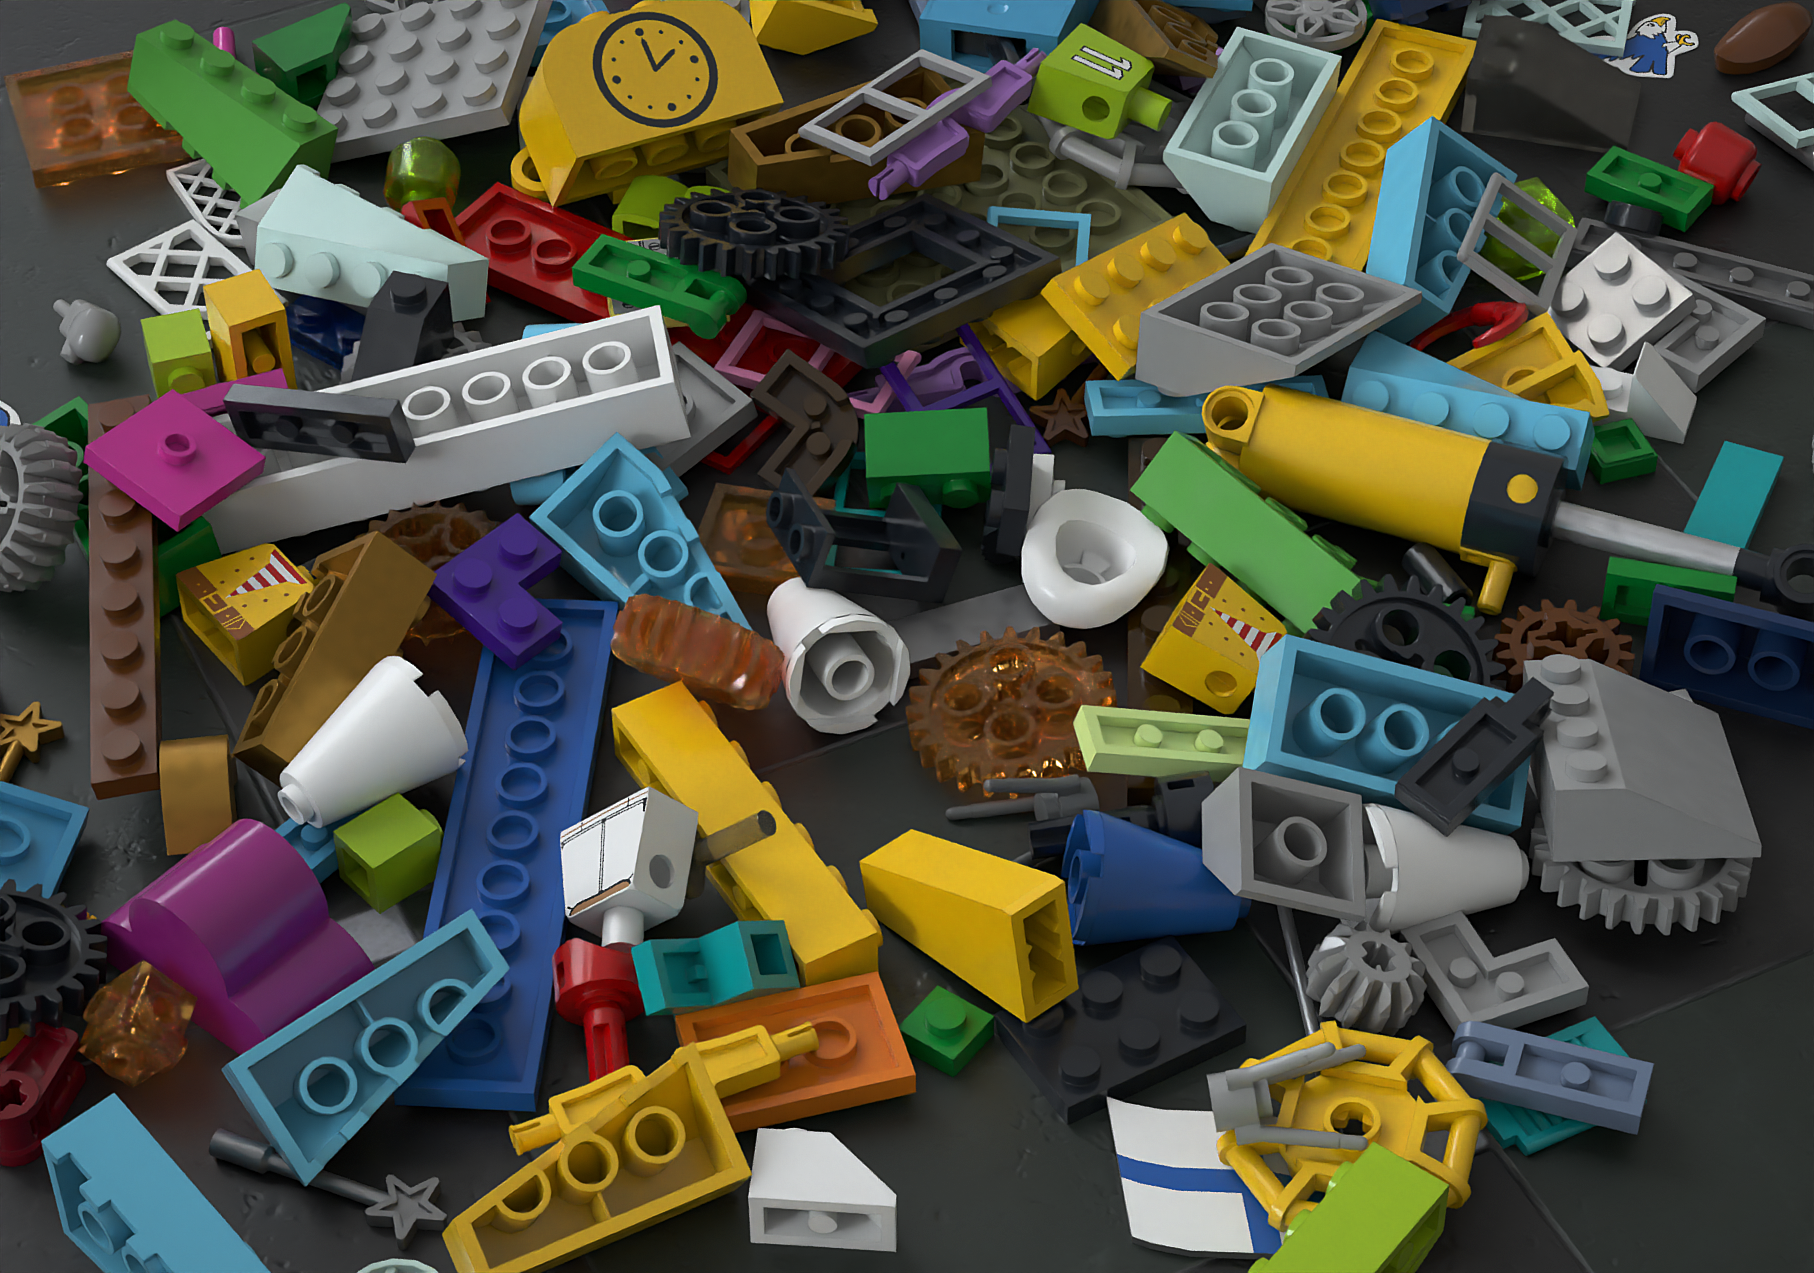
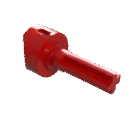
(600, 992)

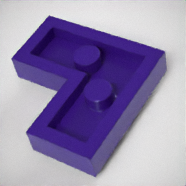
(488, 591)

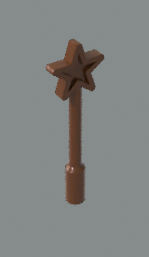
(1066, 415)

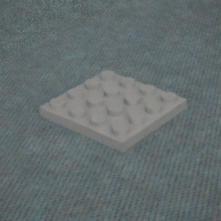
(431, 72)

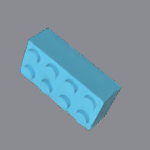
(1363, 725)

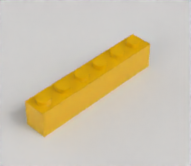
(679, 751)

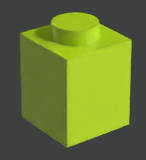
(178, 352)
(389, 852)

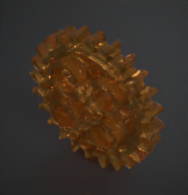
(1005, 708)

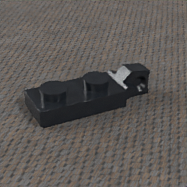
(1475, 757)

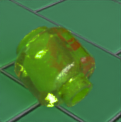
(421, 171)

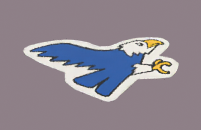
(1652, 47)

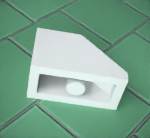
(817, 1194)

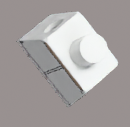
(628, 867)

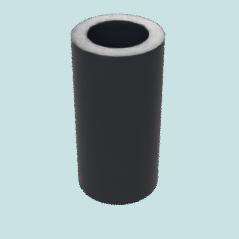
(1431, 568)

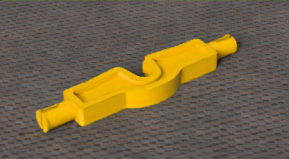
(731, 1061)

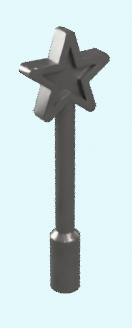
(400, 1208)

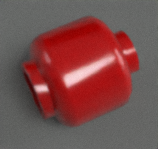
(1719, 158)

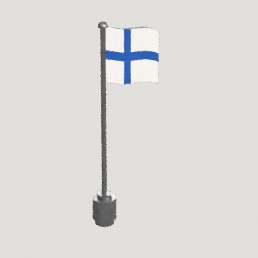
(1172, 1175)

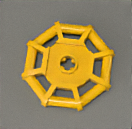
(1363, 1093)

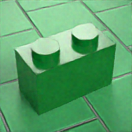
(931, 449)

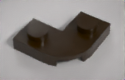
(820, 419)

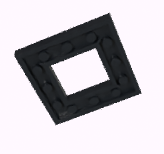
(990, 274)

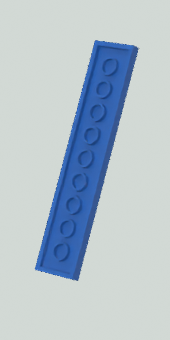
(521, 786)

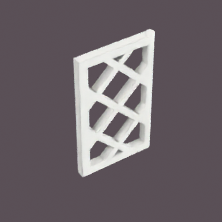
(160, 251)

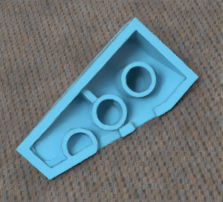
(629, 535)

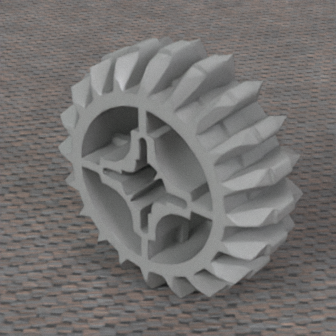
(35, 504)

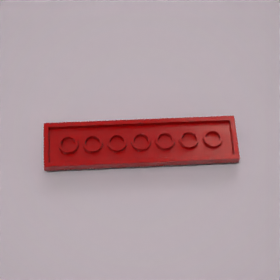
(533, 259)

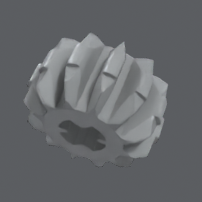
(1365, 979)

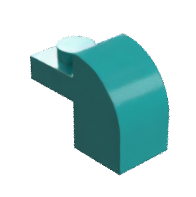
(715, 969)

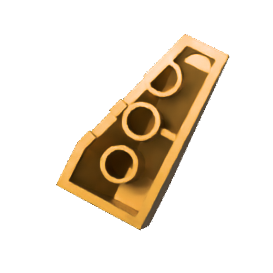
(1162, 33)

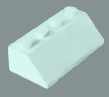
(1251, 126)

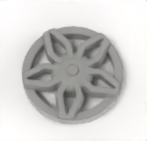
(1317, 19)

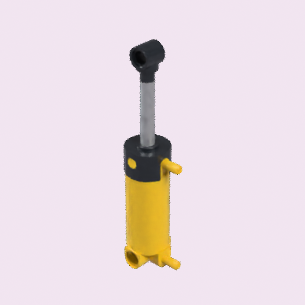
(1457, 492)

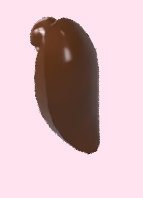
(1762, 38)

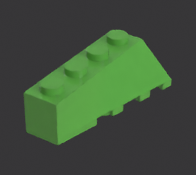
(227, 112)
(1249, 536)

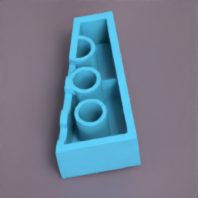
(1422, 217)
(133, 1203)

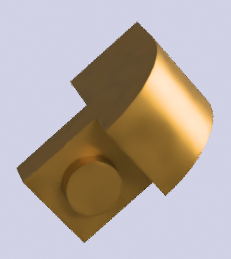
(196, 790)

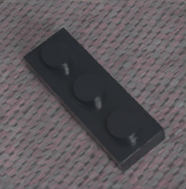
(320, 423)

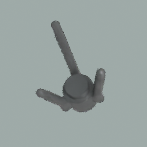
(1052, 800)

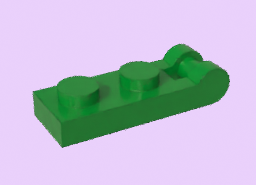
(654, 279)

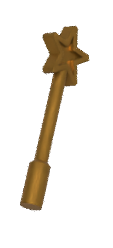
(25, 736)

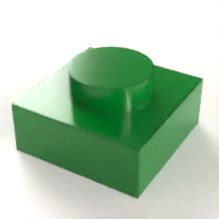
(946, 1031)

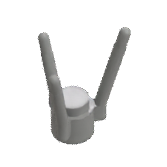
(1244, 1096)

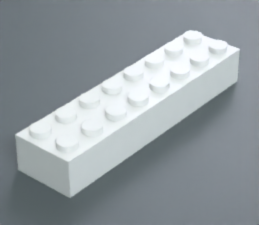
(475, 427)

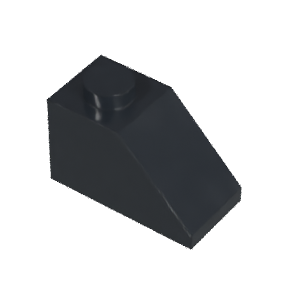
(405, 326)

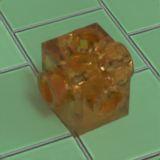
(137, 1024)

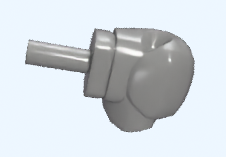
(89, 331)

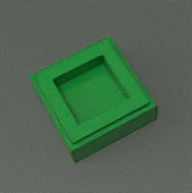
(1620, 452)

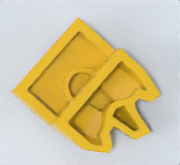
(1539, 368)

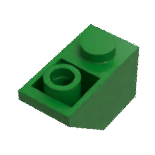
(305, 54)

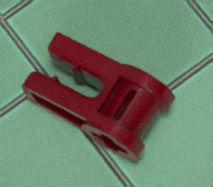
(37, 1091)

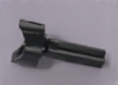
(1173, 813)

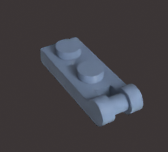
(1550, 1076)

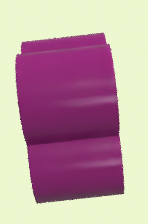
(240, 933)

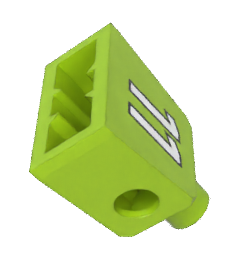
(1097, 86)

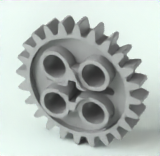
(1671, 890)

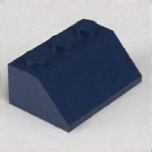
(1730, 655)

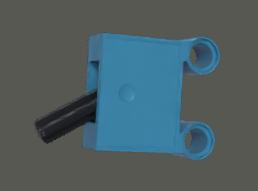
(997, 30)

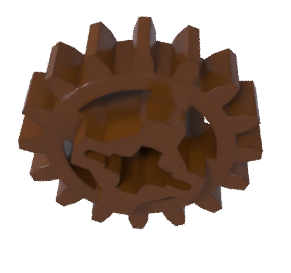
(1559, 632)

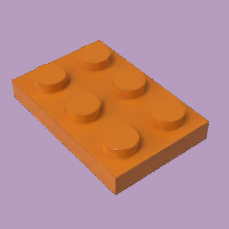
(857, 1057)

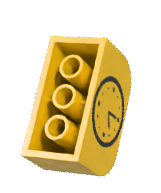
(642, 95)

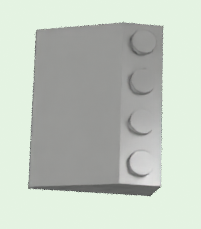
(1261, 321)
(1633, 771)

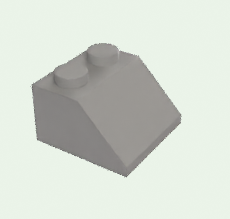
(1287, 843)

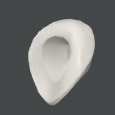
(1090, 558)

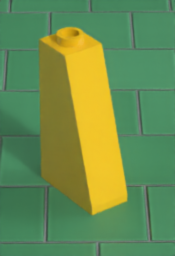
(978, 917)

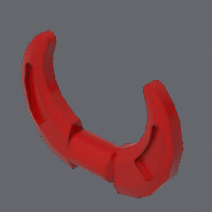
(1500, 315)

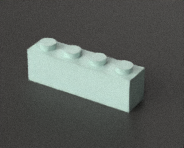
(343, 248)

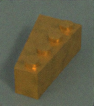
(777, 158)

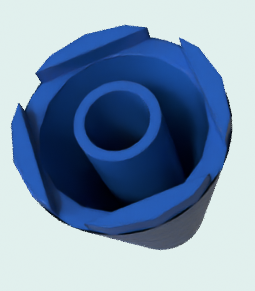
(1140, 884)

